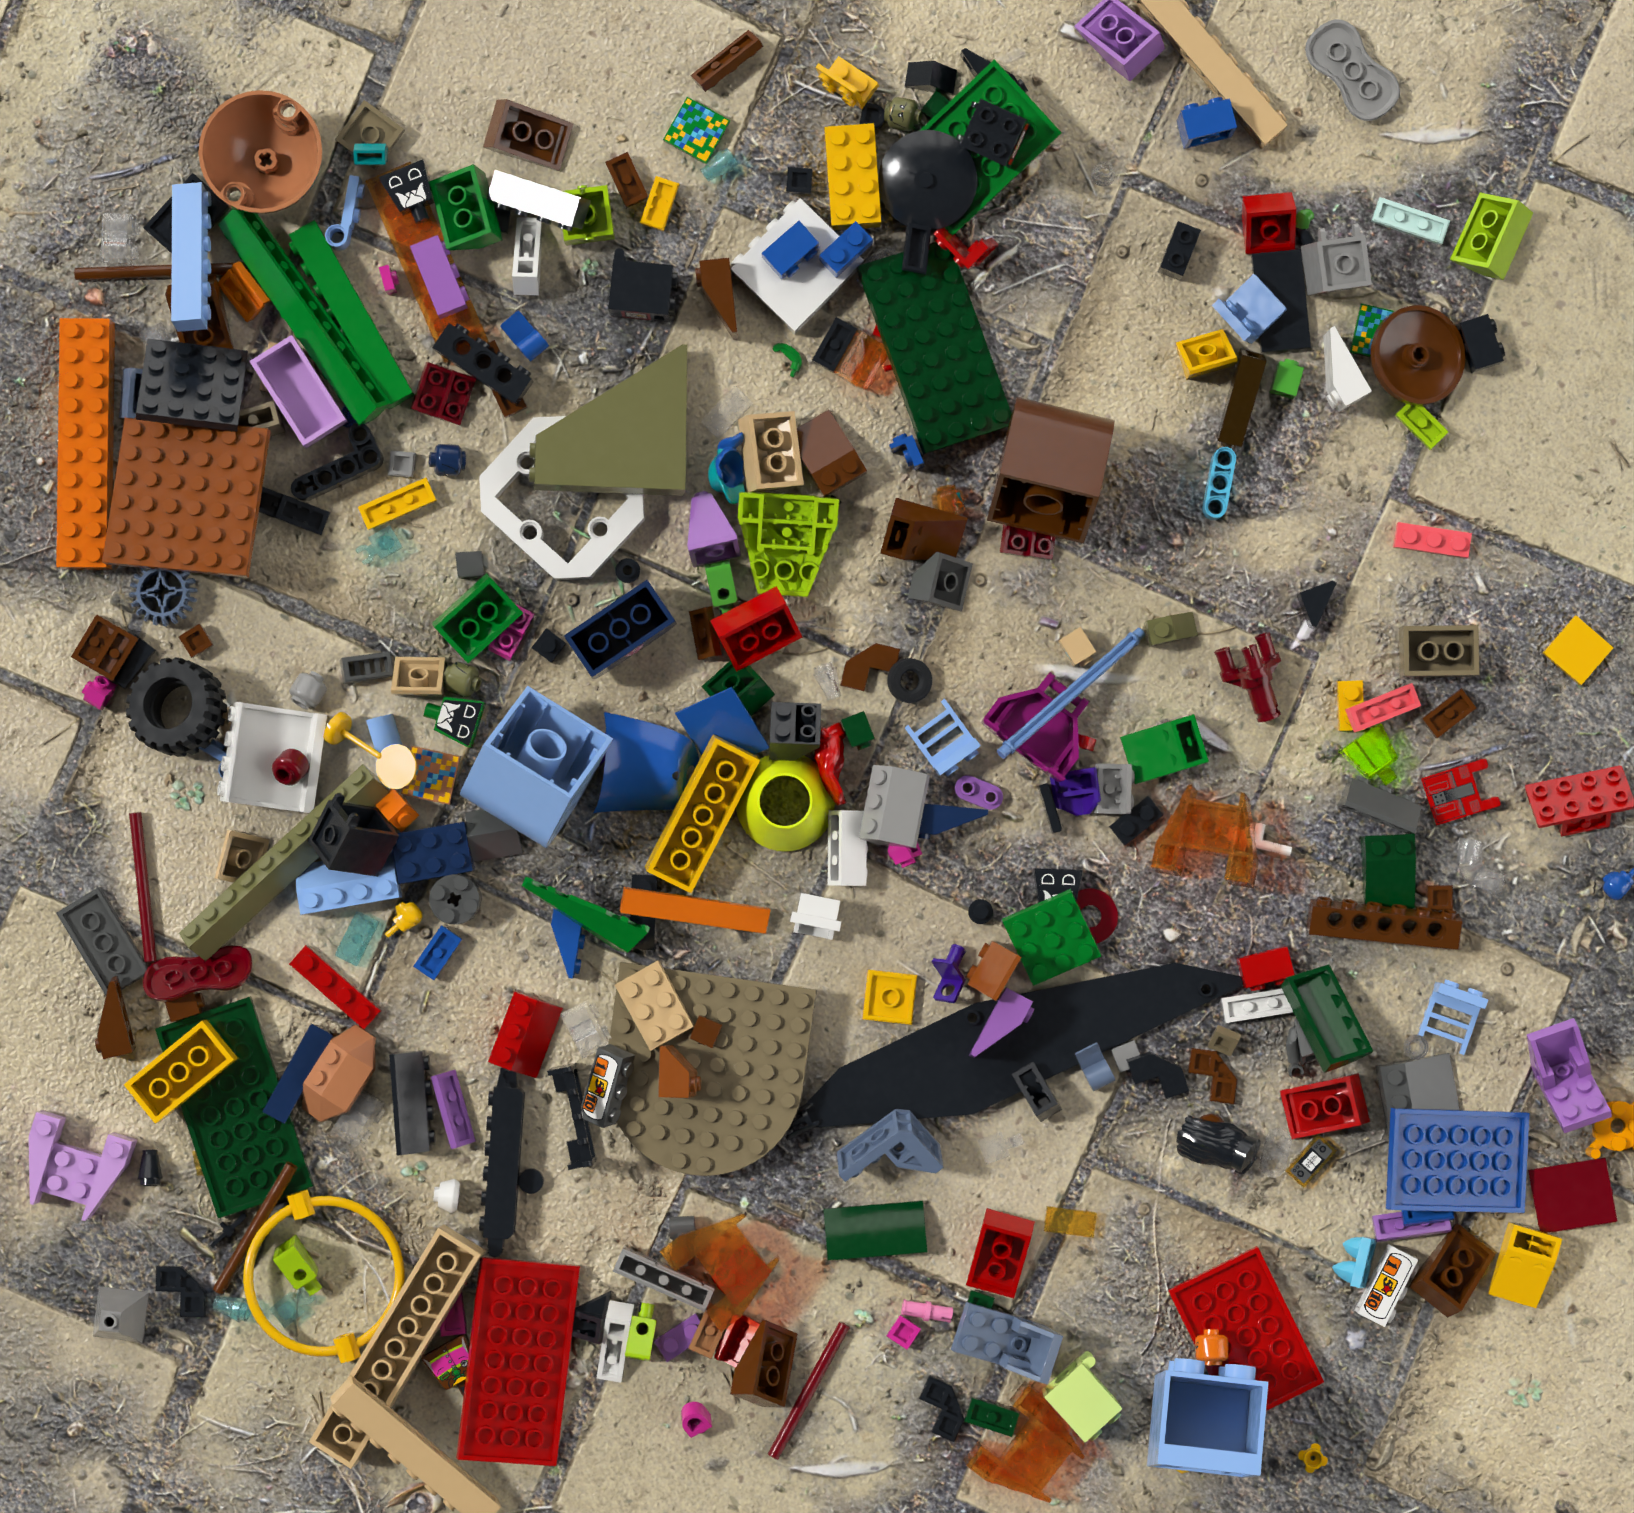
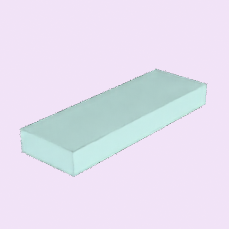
(1410, 221)

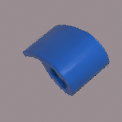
(524, 336)

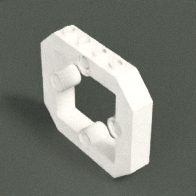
(593, 554)

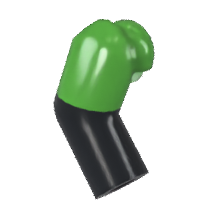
(1302, 224)

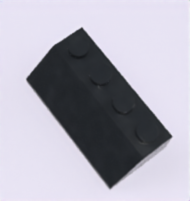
(411, 1102)

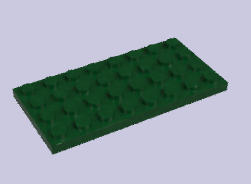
(936, 349)
(232, 1137)

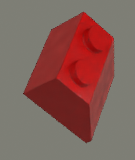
(1269, 222)

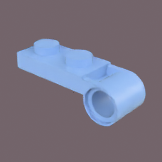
(350, 215)

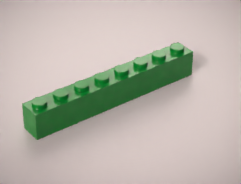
(349, 311)

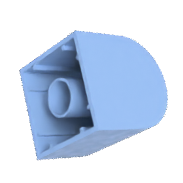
(535, 766)

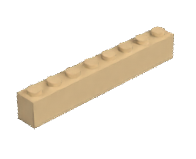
(1216, 68)
(411, 1449)

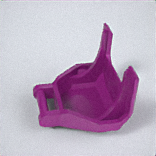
(1054, 745)

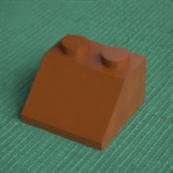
(676, 1074)

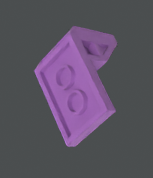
(1566, 1076)

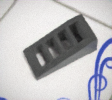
(345, 671)

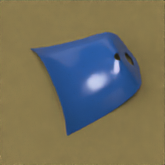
(642, 766)

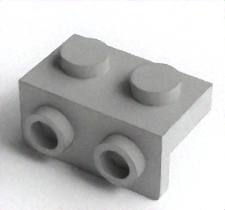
(1115, 788)

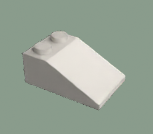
(1343, 377)

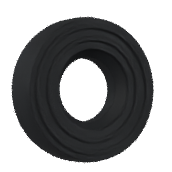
(896, 673)

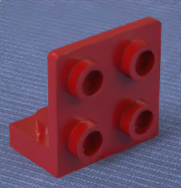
(965, 256)

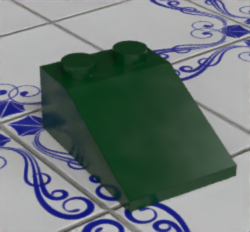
(1389, 869)

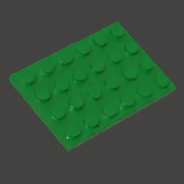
(998, 88)

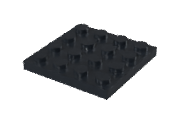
(192, 385)

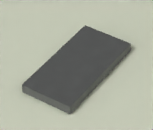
(103, 940)

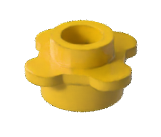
(1311, 1465)

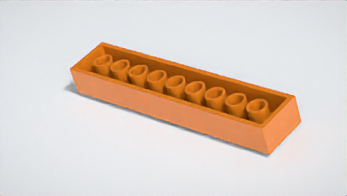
(85, 441)

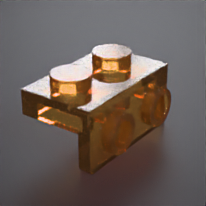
(861, 360)

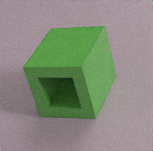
(1286, 379)

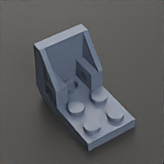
(897, 1129)
(1007, 1341)

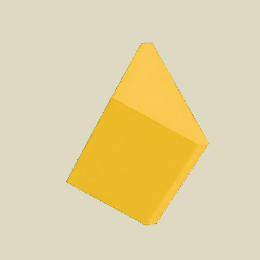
(1206, 354)

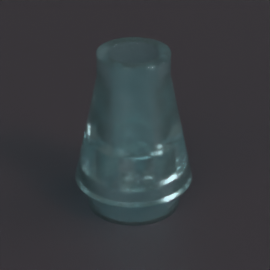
(720, 164)
(232, 1307)

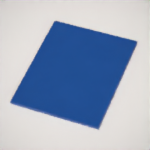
(724, 717)

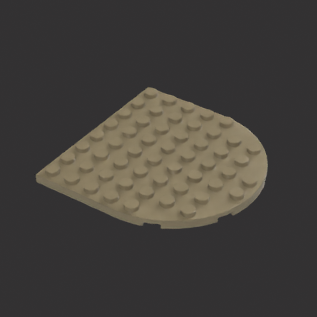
(747, 1080)

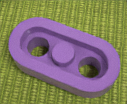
(979, 792)

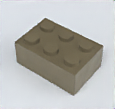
(1439, 651)

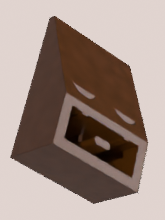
(921, 531)

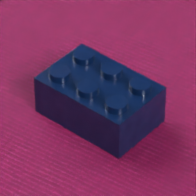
(432, 853)

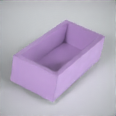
(298, 391)

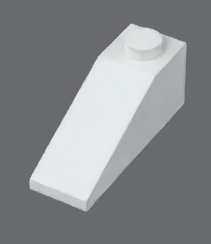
(527, 257)
(615, 1341)

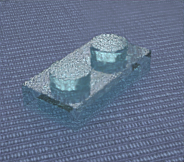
(357, 938)

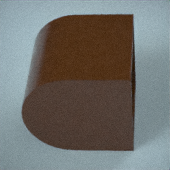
(1051, 470)

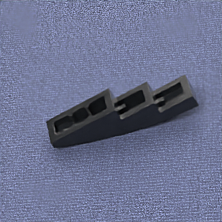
(293, 511)

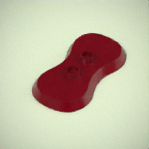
(178, 976)

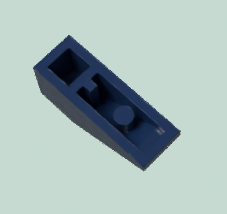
(942, 818)

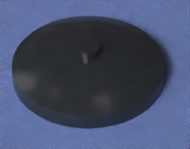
(928, 179)

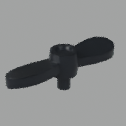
(228, 1229)

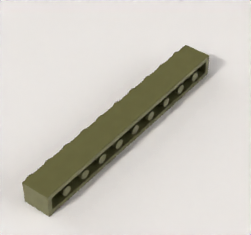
(272, 871)

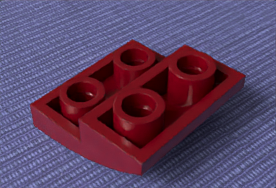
(443, 393)
(1026, 543)

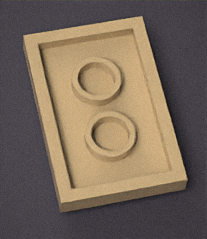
(654, 1005)

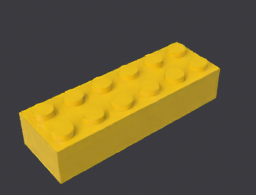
(702, 813)

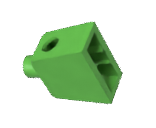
(720, 576)

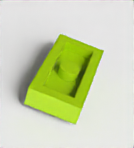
(1421, 424)

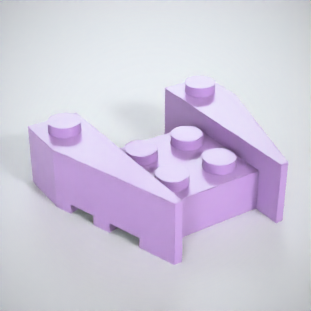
(71, 1170)

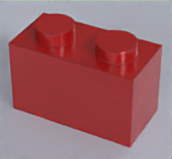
(1265, 967)

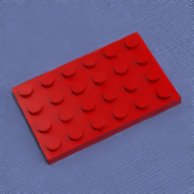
(1250, 1311)

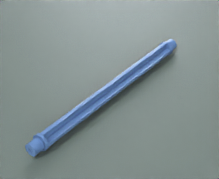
(1076, 688)

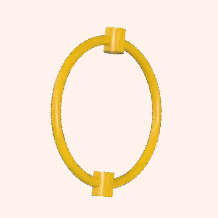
(302, 1206)

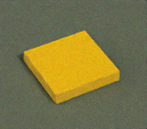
(1577, 650)
(889, 997)

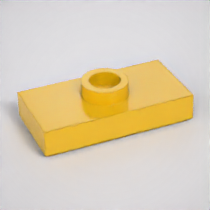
(659, 203)

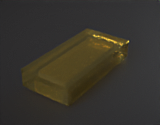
(1070, 1221)

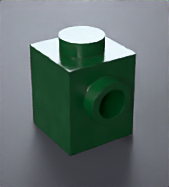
(858, 731)

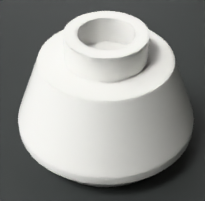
(447, 1195)

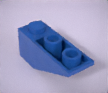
(569, 941)

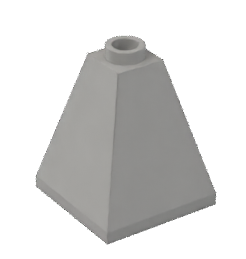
(120, 1314)

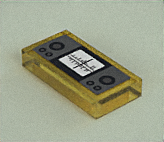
(1310, 1160)

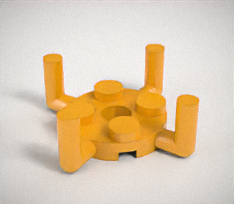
(1606, 1137)

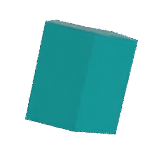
(370, 148)

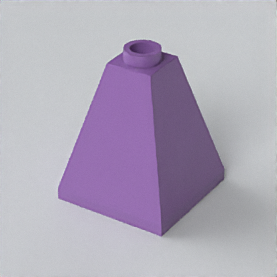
(710, 533)

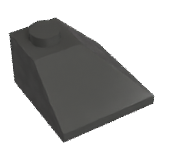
(941, 582)

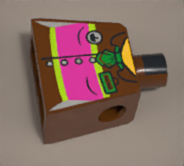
(450, 1362)

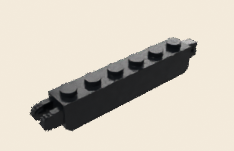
(503, 1162)

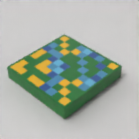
(696, 130)
(1366, 324)

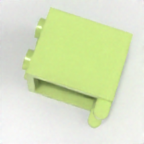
(1082, 1398)

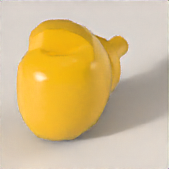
(407, 917)

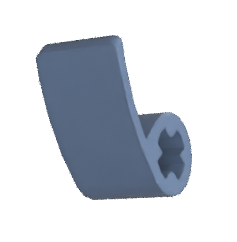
(1094, 1067)

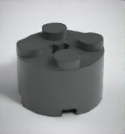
(442, 893)

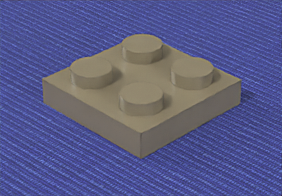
(369, 127)

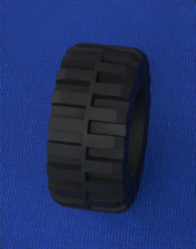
(148, 698)

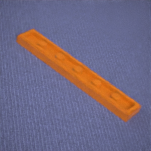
(694, 910)

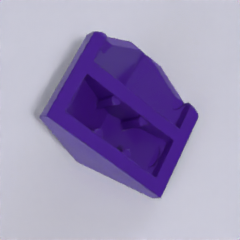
(1078, 792)

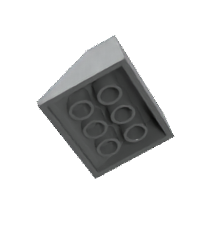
(1417, 1085)

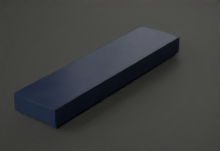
(291, 1082)

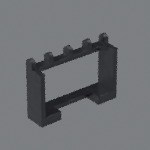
(580, 1149)

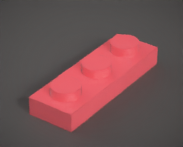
(1432, 540)
(1383, 707)

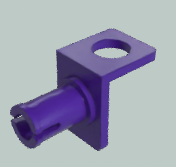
(950, 974)

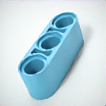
(1213, 494)

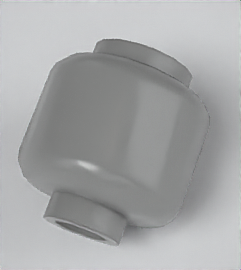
(308, 690)

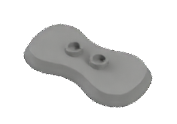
(1364, 84)

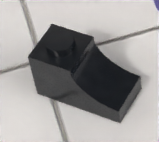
(1037, 1092)

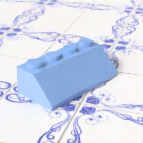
(327, 889)

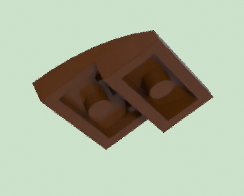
(104, 647)

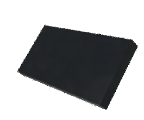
(1285, 278)

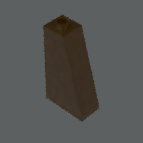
(1241, 398)

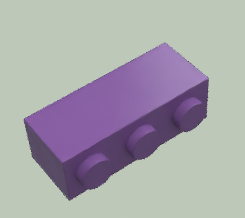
(440, 276)

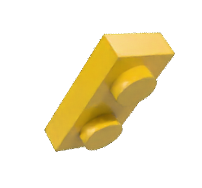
(1348, 694)

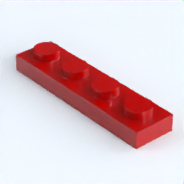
(335, 987)

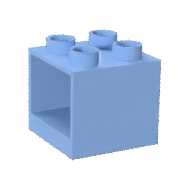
(1208, 1419)

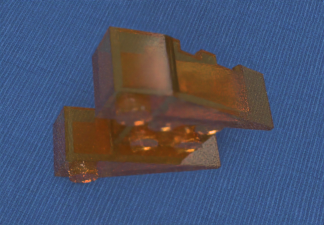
(1210, 830)
(730, 1262)
(1033, 1452)

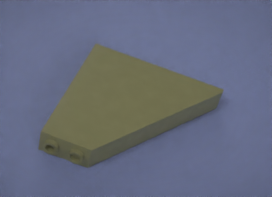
(623, 438)

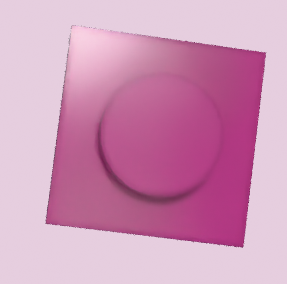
(389, 279)
(903, 1332)

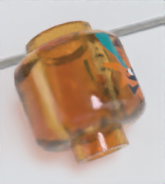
(949, 499)

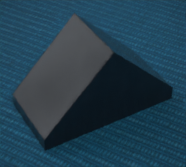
(931, 77)
(1315, 601)

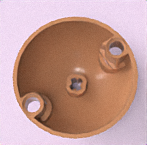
(247, 132)

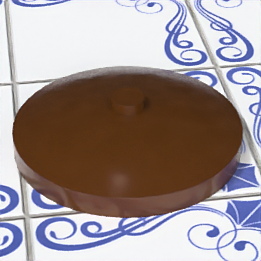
(1418, 355)

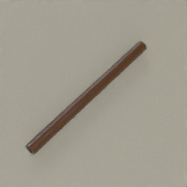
(143, 271)

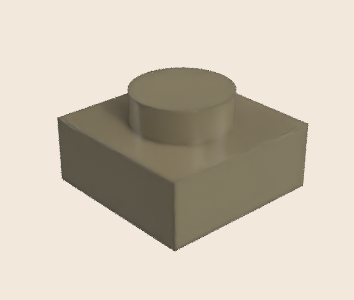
(1224, 1040)

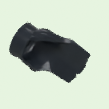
(1217, 1144)

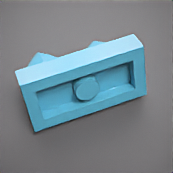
(1357, 1272)

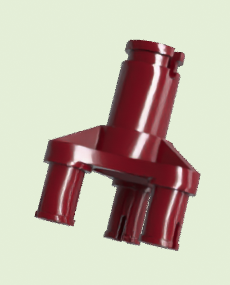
(1254, 676)

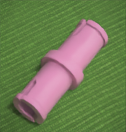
(927, 1311)

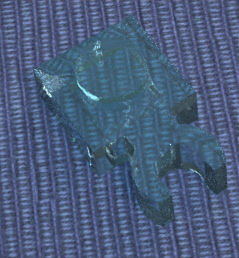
(383, 543)
(290, 1308)

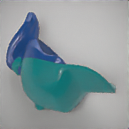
(726, 469)

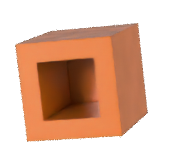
(397, 810)

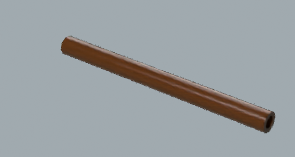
(259, 1219)

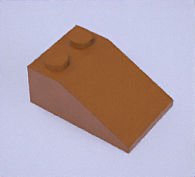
(992, 970)

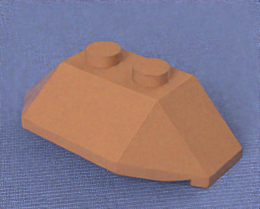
(339, 1074)

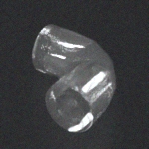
(1474, 870)

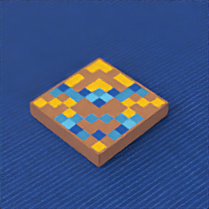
(434, 776)

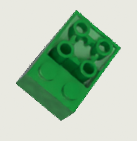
(1164, 749)

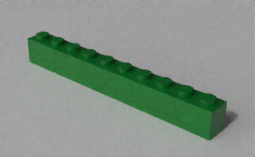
(305, 315)

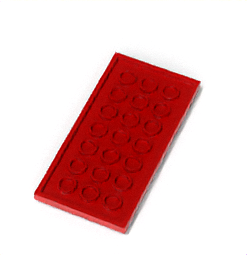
(518, 1362)

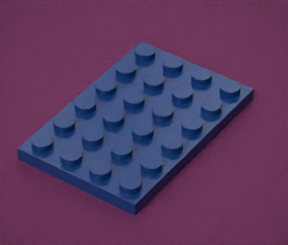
(1457, 1160)

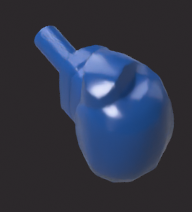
(1618, 884)

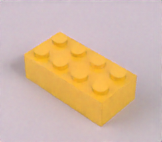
(852, 176)
(180, 1071)

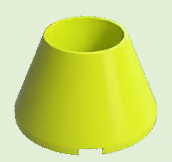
(792, 836)

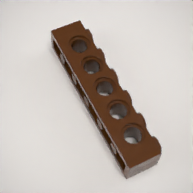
(1446, 936)

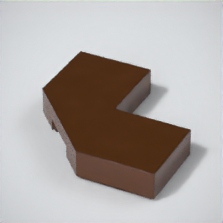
(858, 667)
(1223, 1080)

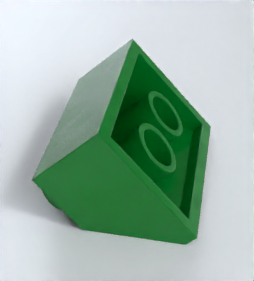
(463, 210)
(477, 618)

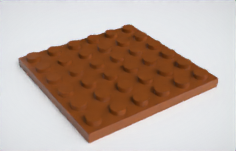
(186, 498)

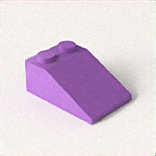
(1121, 37)
(1007, 1015)

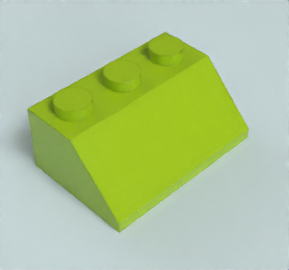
(1492, 235)

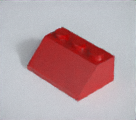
(525, 1034)

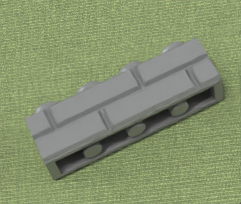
(664, 1279)

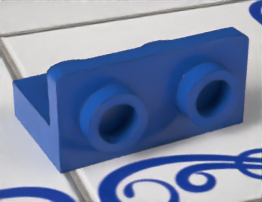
(911, 453)

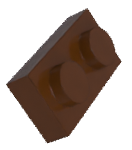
(626, 180)
(704, 634)
(1448, 713)

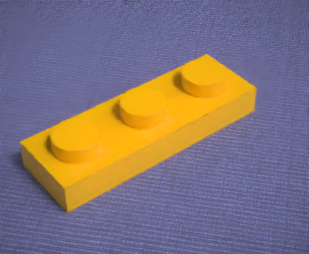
(397, 503)

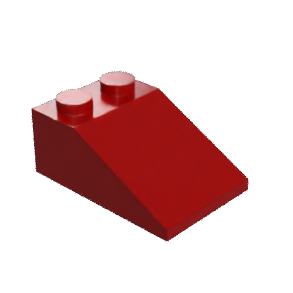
(1325, 1106)
(1000, 1253)

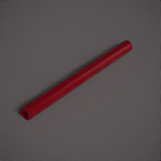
(142, 885)
(808, 1390)

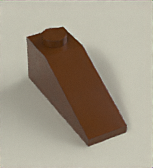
(114, 1030)

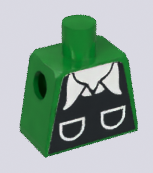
(457, 718)

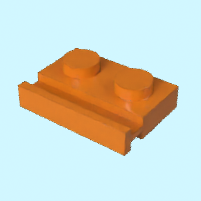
(243, 291)

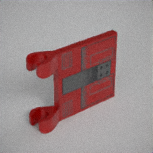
(1454, 793)

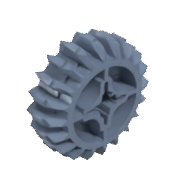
(164, 604)

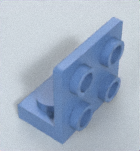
(1250, 309)

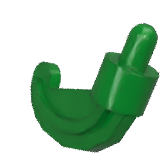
(792, 355)

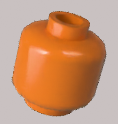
(1211, 1348)

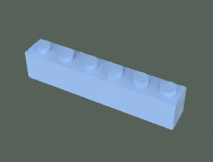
(190, 257)

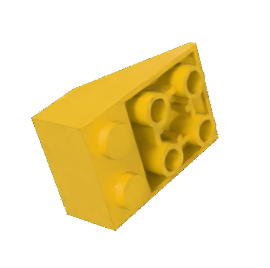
(1524, 1265)

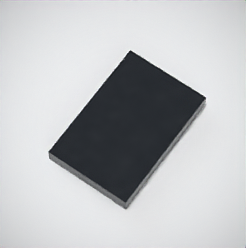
(161, 223)

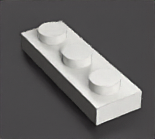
(1255, 1005)

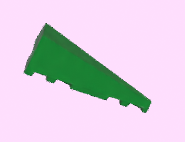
(605, 925)

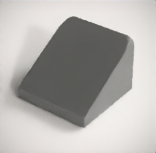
(469, 564)

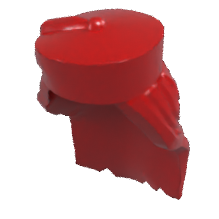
(831, 760)

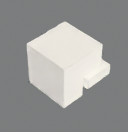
(816, 916)

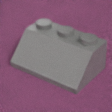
(894, 806)

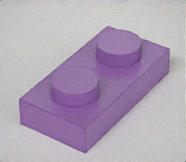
(677, 1338)

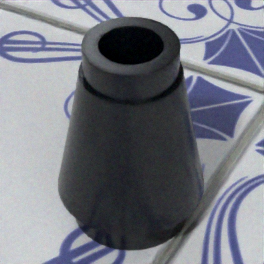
(150, 1169)

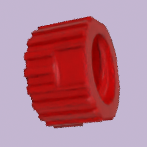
(1086, 742)

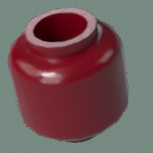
(290, 767)

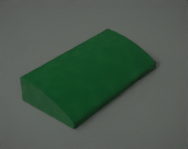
(1326, 1018)
(875, 1230)

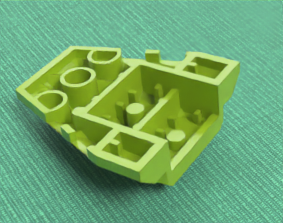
(786, 538)

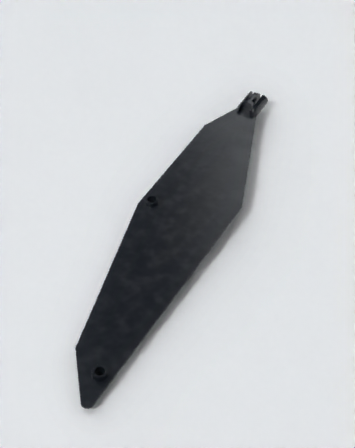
(938, 1078)

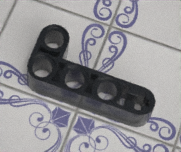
(335, 467)

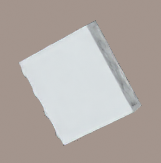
(810, 288)
(254, 743)

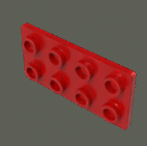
(1580, 800)

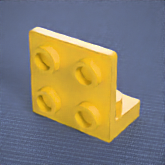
(848, 82)

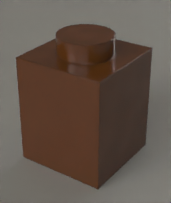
(185, 1006)

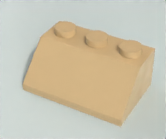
(771, 451)

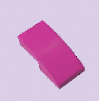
(509, 640)

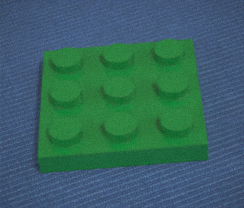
(1051, 937)

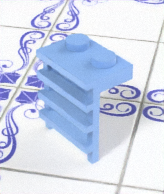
(947, 759)
(1454, 998)

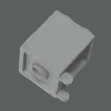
(1336, 263)

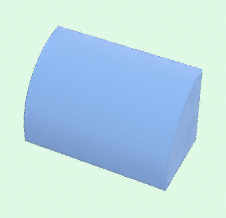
(383, 732)

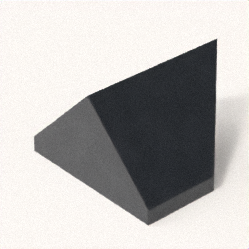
(590, 1319)

